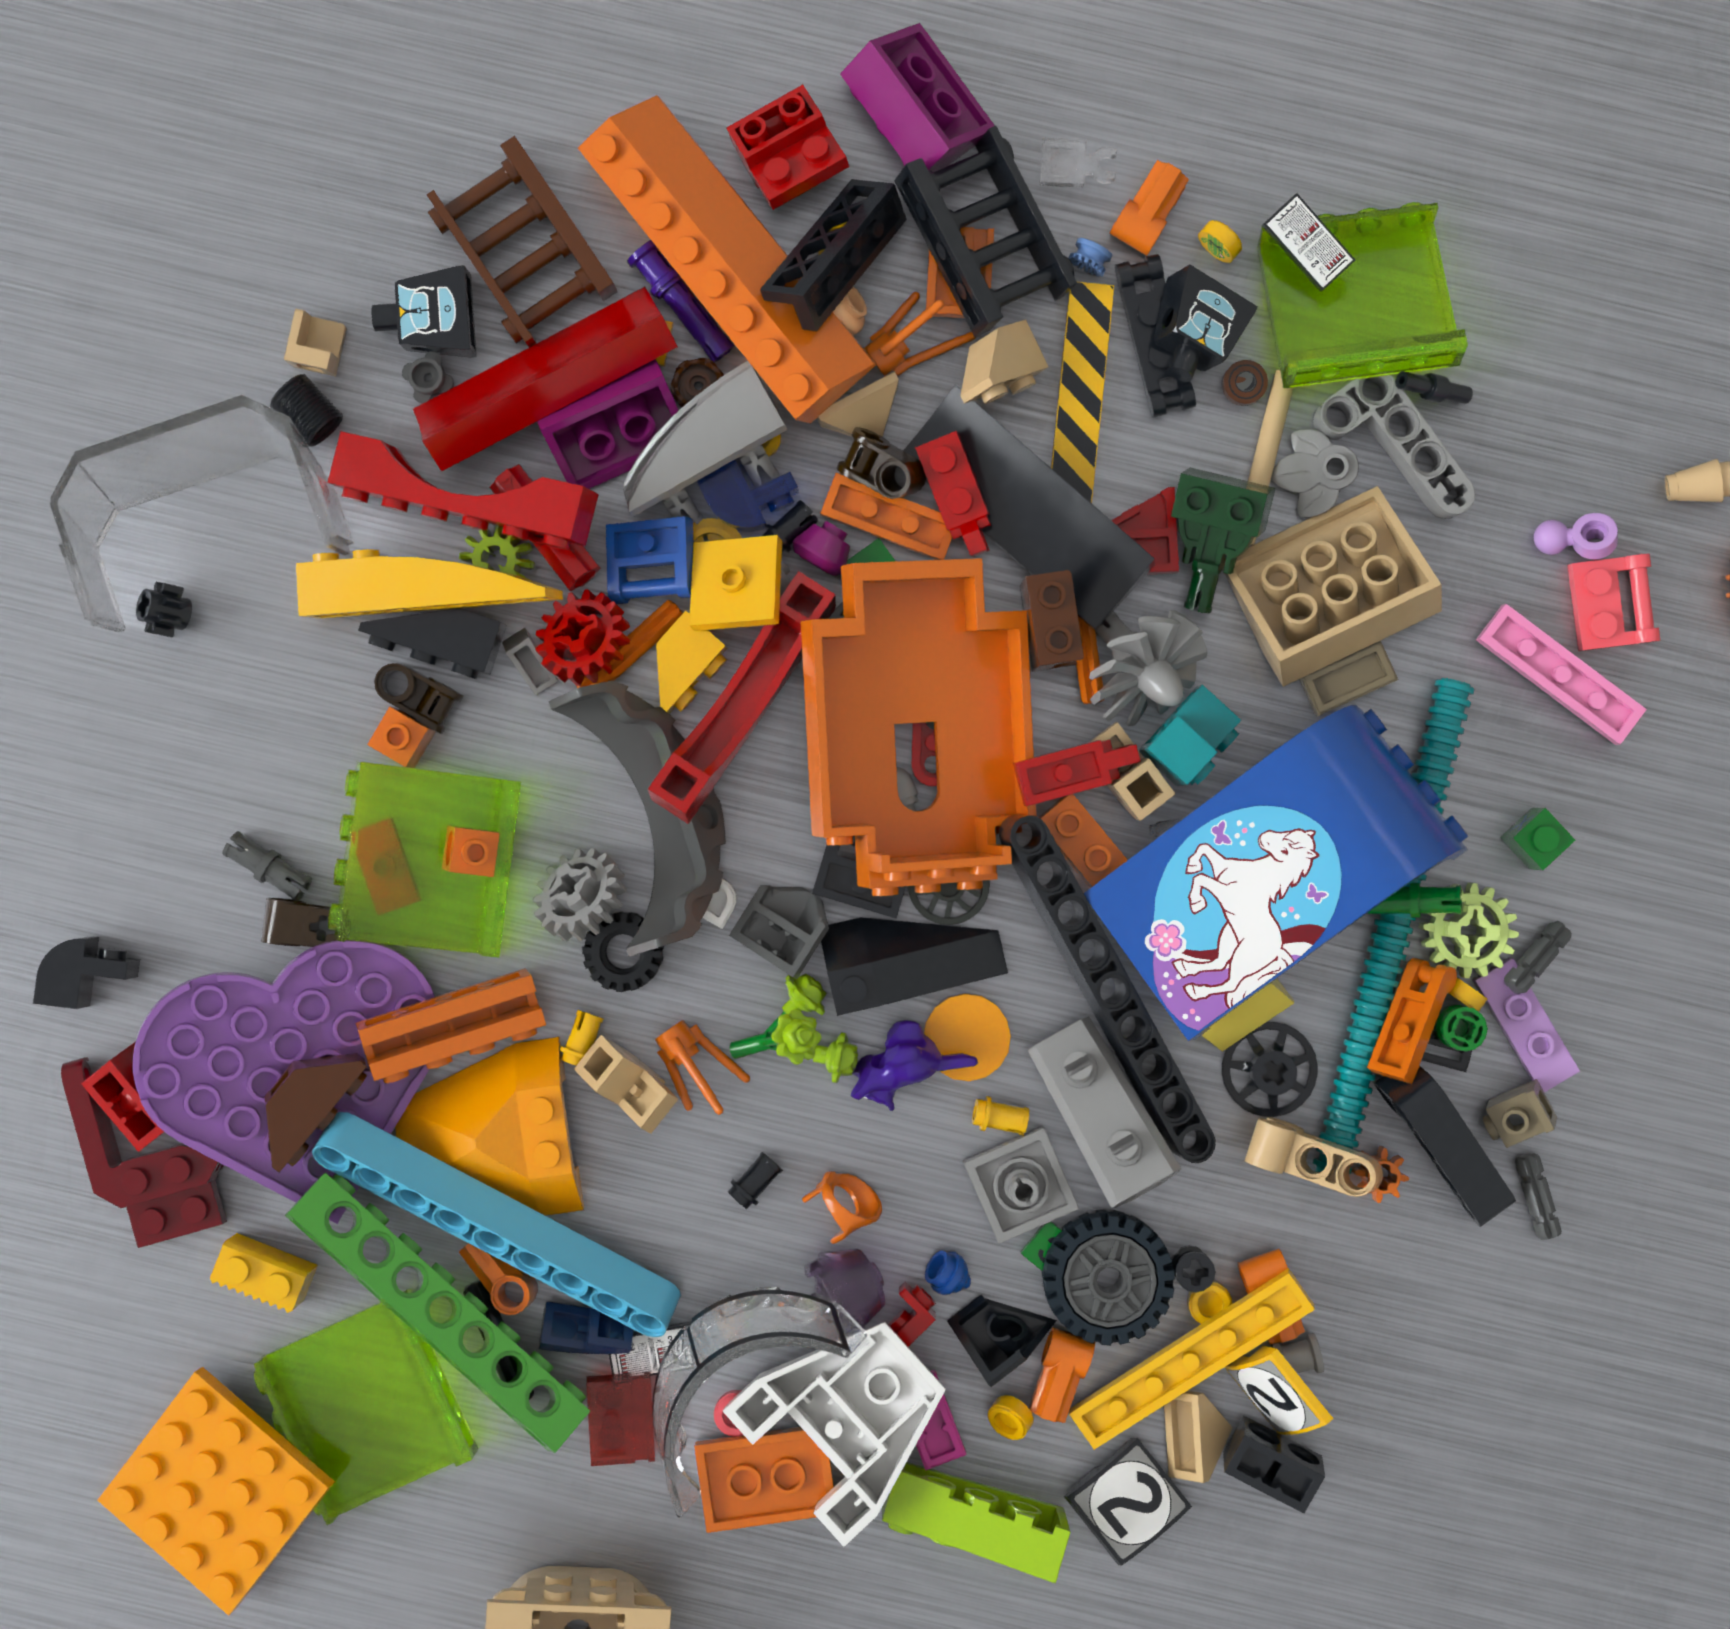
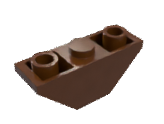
(306, 1101)

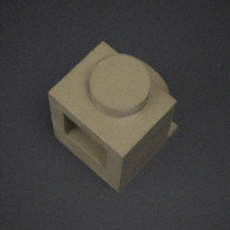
(1525, 1101)

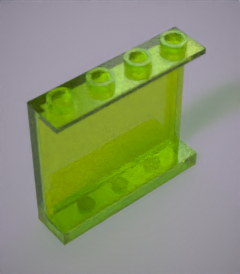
(1377, 315)
(395, 854)
(365, 1406)

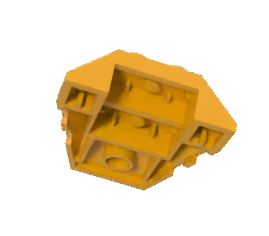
(503, 1126)

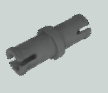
(267, 866)

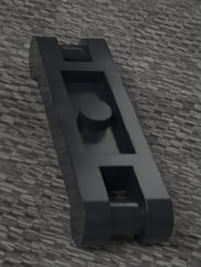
(1142, 317)

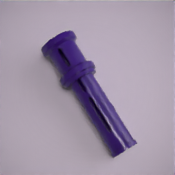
(671, 287)

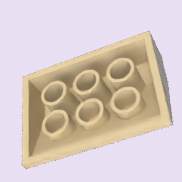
(1333, 586)

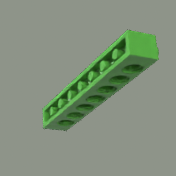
(565, 1408)

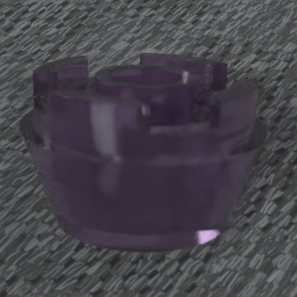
(850, 1281)

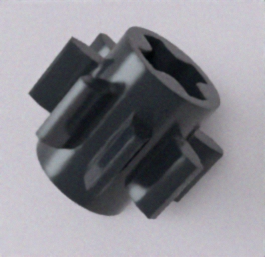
(163, 609)

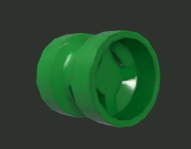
(1452, 1028)

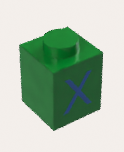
(1537, 838)

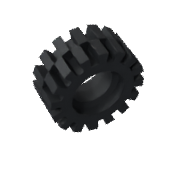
(604, 971)

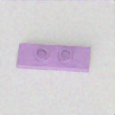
(1527, 1029)

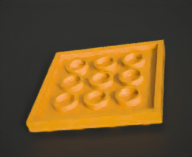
(215, 1490)

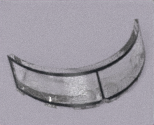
(723, 1333)

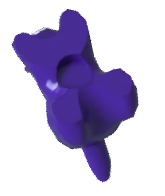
(906, 1061)

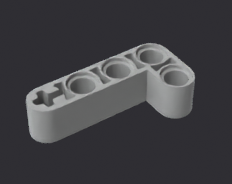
(1401, 449)

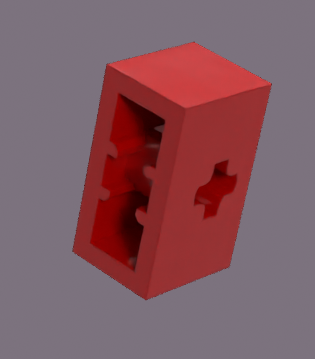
(117, 1095)

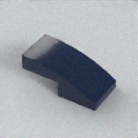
(582, 1331)

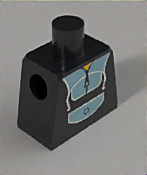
(432, 313)
(1199, 322)

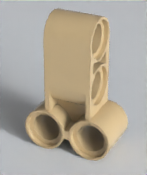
(1285, 1146)

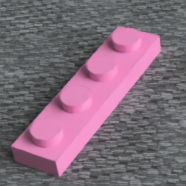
(1561, 674)

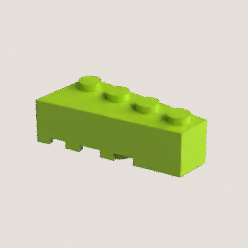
(979, 1520)

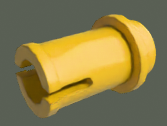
(581, 1037)
(1000, 1116)

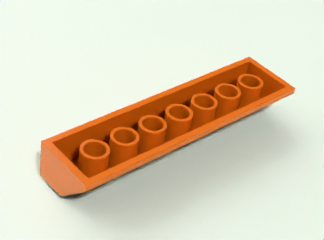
(722, 255)

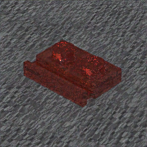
(620, 1418)

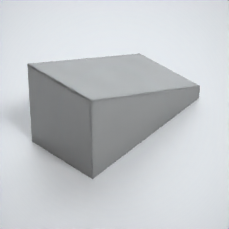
(522, 653)

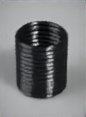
(307, 408)

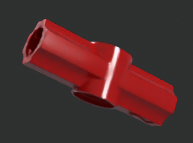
(572, 566)

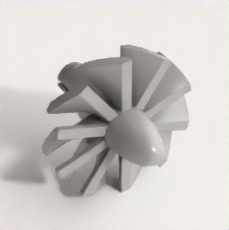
(1149, 663)

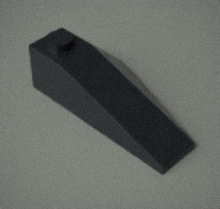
(891, 961)

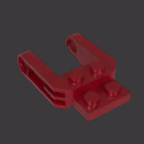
(163, 1190)

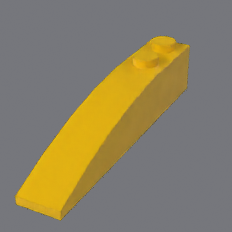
(405, 584)

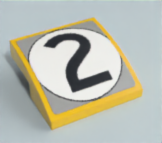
(1278, 1392)

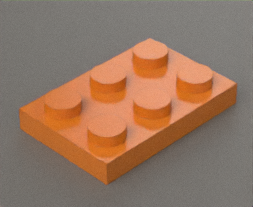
(761, 1482)

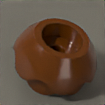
(688, 374)

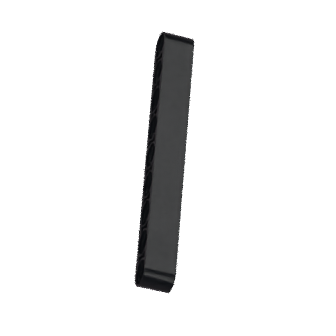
(1125, 1000)

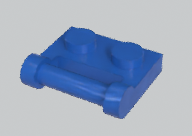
(649, 545)

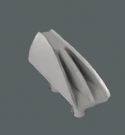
(708, 432)
(1103, 1113)

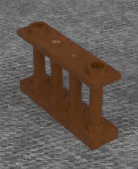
(539, 205)

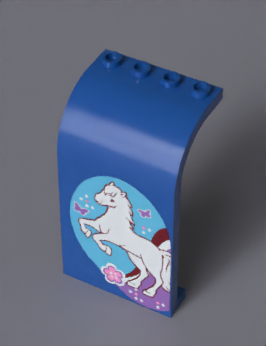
(1274, 867)

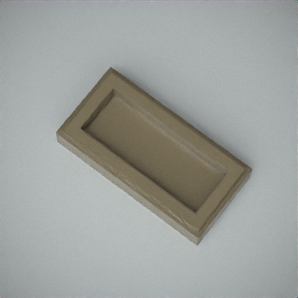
(1348, 678)

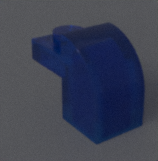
(737, 505)

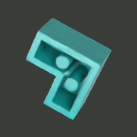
(1189, 738)

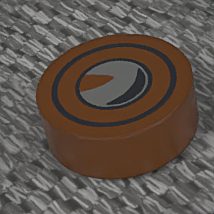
(1244, 382)

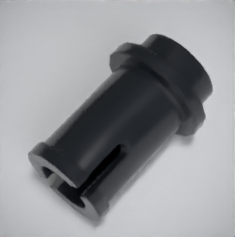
(792, 524)
(754, 1181)

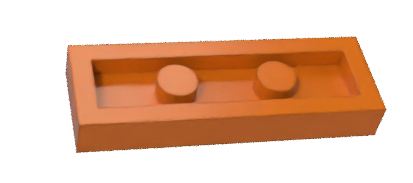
(886, 518)

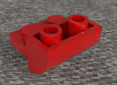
(787, 147)

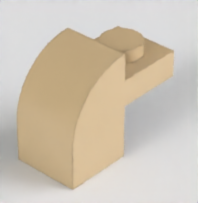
(1140, 784)
(627, 1082)

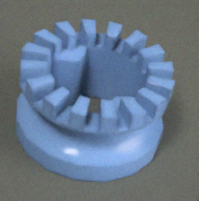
(1090, 256)

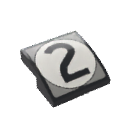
(1128, 1501)

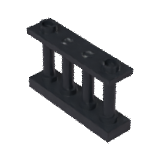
(962, 265)

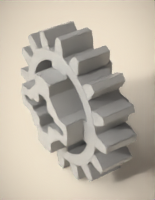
(579, 894)

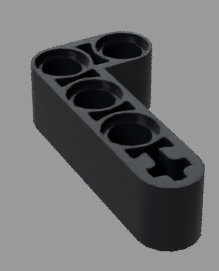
(1448, 1144)

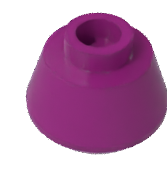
(823, 547)

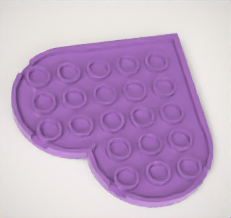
(229, 1037)

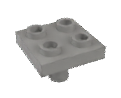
(1021, 1185)

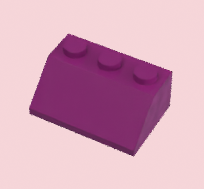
(916, 98)
(609, 427)

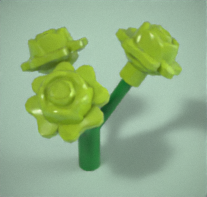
(795, 1035)

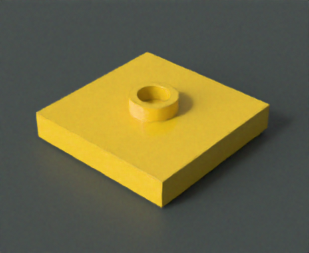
(736, 583)

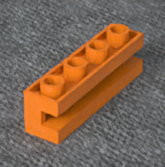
(451, 1025)

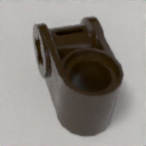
(874, 463)
(419, 697)
(294, 923)

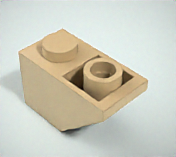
(1002, 362)

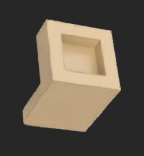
(315, 343)

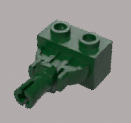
(1218, 519)

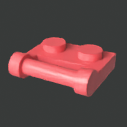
(1599, 606)

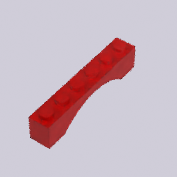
(543, 507)
(718, 737)

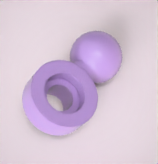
(1553, 536)

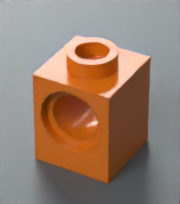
(401, 737)
(470, 851)

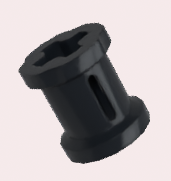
(1203, 1277)

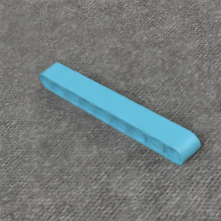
(497, 1224)

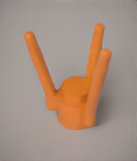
(889, 347)
(678, 1046)

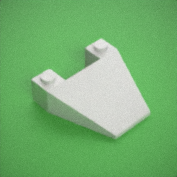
(856, 1410)

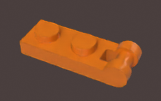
(1411, 1020)

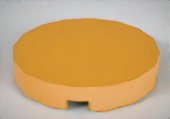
(971, 1027)

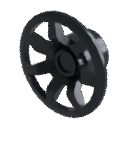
(1271, 1071)

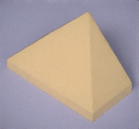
(865, 408)
(1194, 1436)

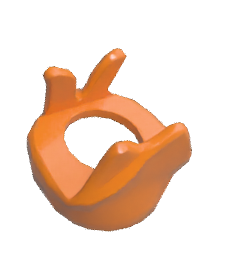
(865, 1199)

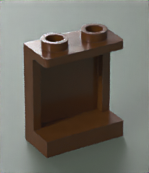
(1051, 620)

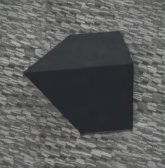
(998, 1336)

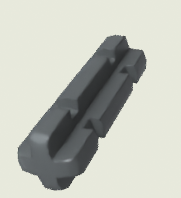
(1537, 957)
(1538, 1196)

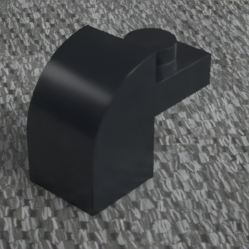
(69, 972)

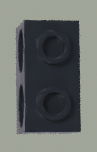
(1273, 1464)

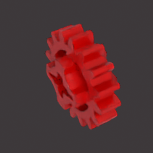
(582, 637)

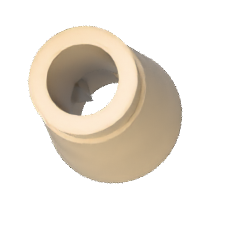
(1700, 483)

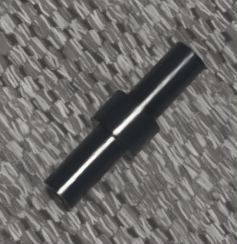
(1434, 387)

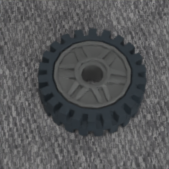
(1117, 1310)

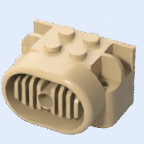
(559, 1594)

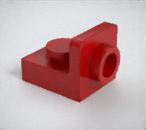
(913, 1324)

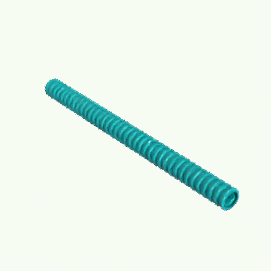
(1391, 935)

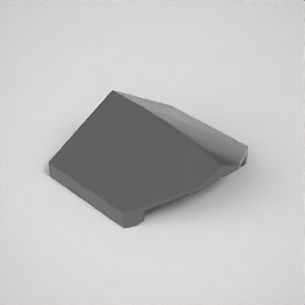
(783, 926)

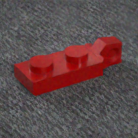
(956, 490)
(1071, 770)

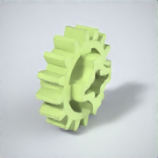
(1468, 947)

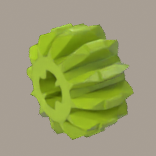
(507, 547)

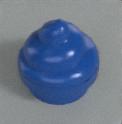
(947, 1273)

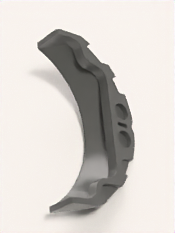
(683, 852)

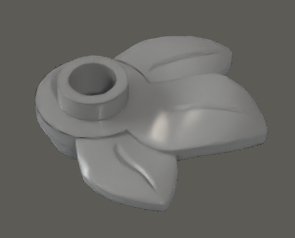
(1308, 471)

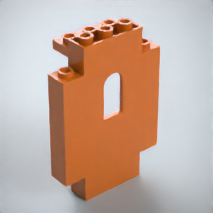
(917, 653)

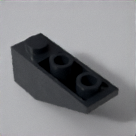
(448, 634)

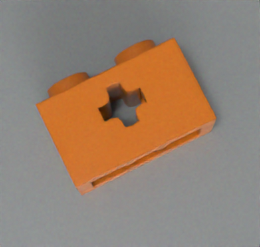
(1082, 840)

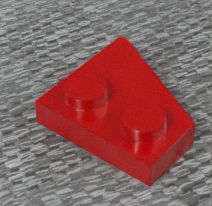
(1154, 530)

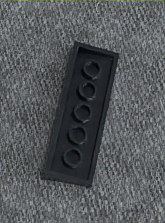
(1040, 514)

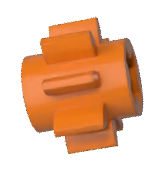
(1391, 1182)

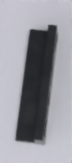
(846, 253)

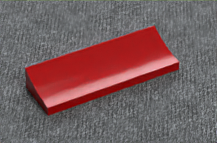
(543, 378)

